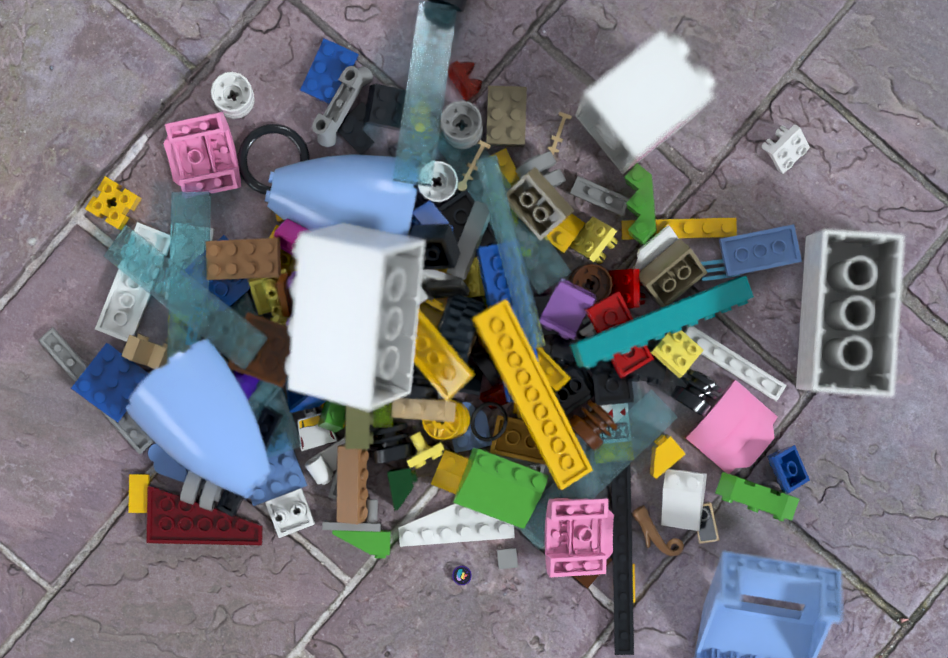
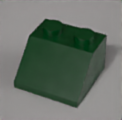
(401, 484)

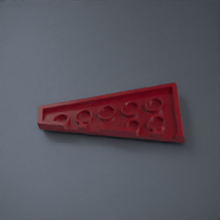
(182, 523)

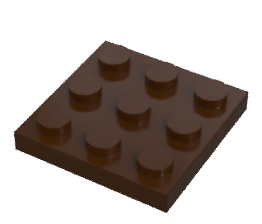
(272, 356)

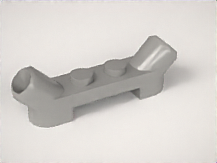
(327, 124)

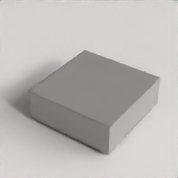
(507, 558)

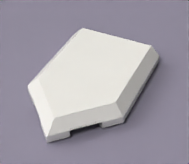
(655, 247)

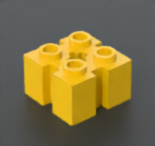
(115, 215)

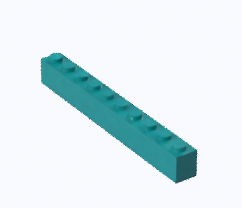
(661, 321)

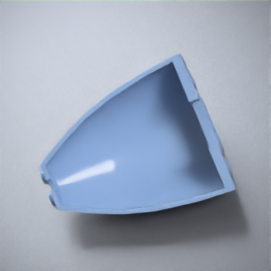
(341, 191)
(202, 419)

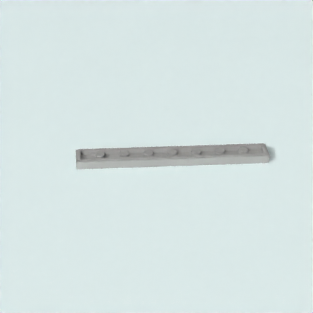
(75, 366)

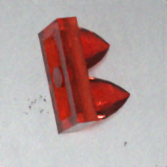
(459, 75)
(494, 394)

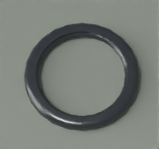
(252, 137)

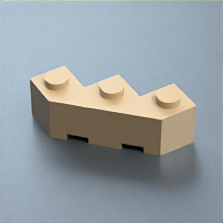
(145, 352)

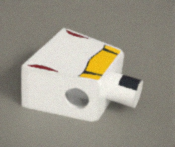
(311, 434)

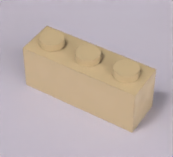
(423, 410)

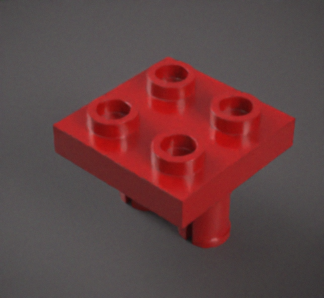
(628, 284)

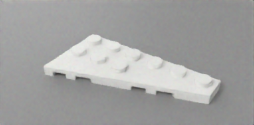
(453, 525)

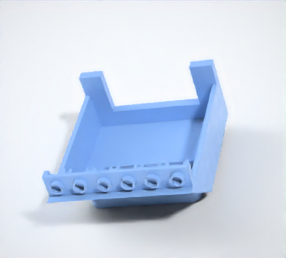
(763, 631)

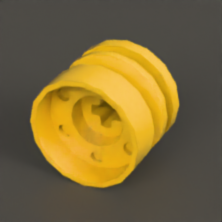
(449, 430)

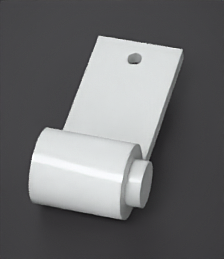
(324, 463)

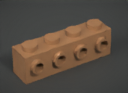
(351, 485)

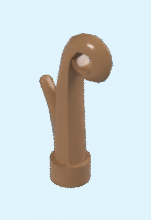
(651, 533)

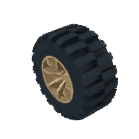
(459, 327)

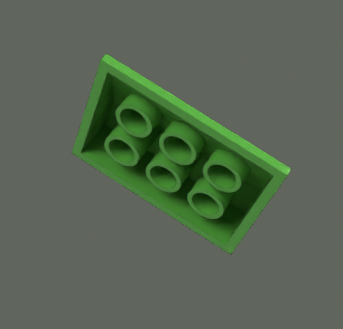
(500, 488)

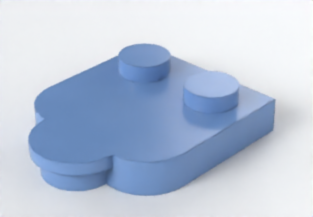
(469, 440)
(166, 465)

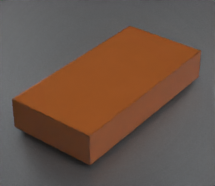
(284, 295)

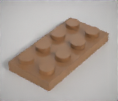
(243, 259)

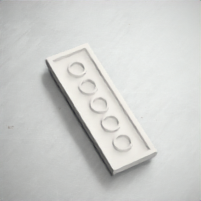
(126, 298)

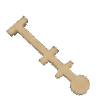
(556, 138)
(462, 186)

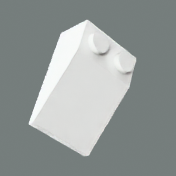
(683, 499)

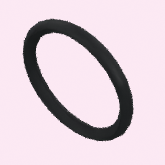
(504, 423)

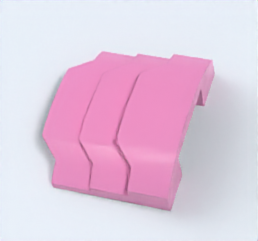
(202, 154)
(734, 429)
(578, 536)

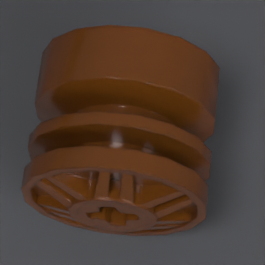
(599, 277)
(593, 425)

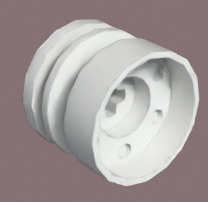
(230, 84)
(448, 182)

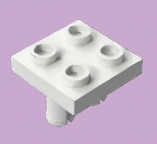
(788, 148)
(290, 513)

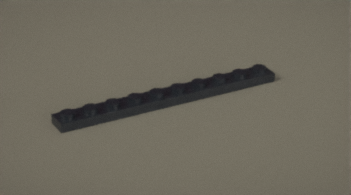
(622, 564)

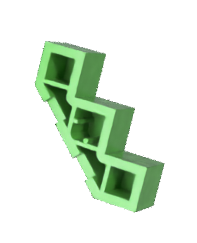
(641, 204)
(757, 497)

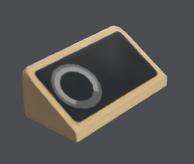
(708, 528)

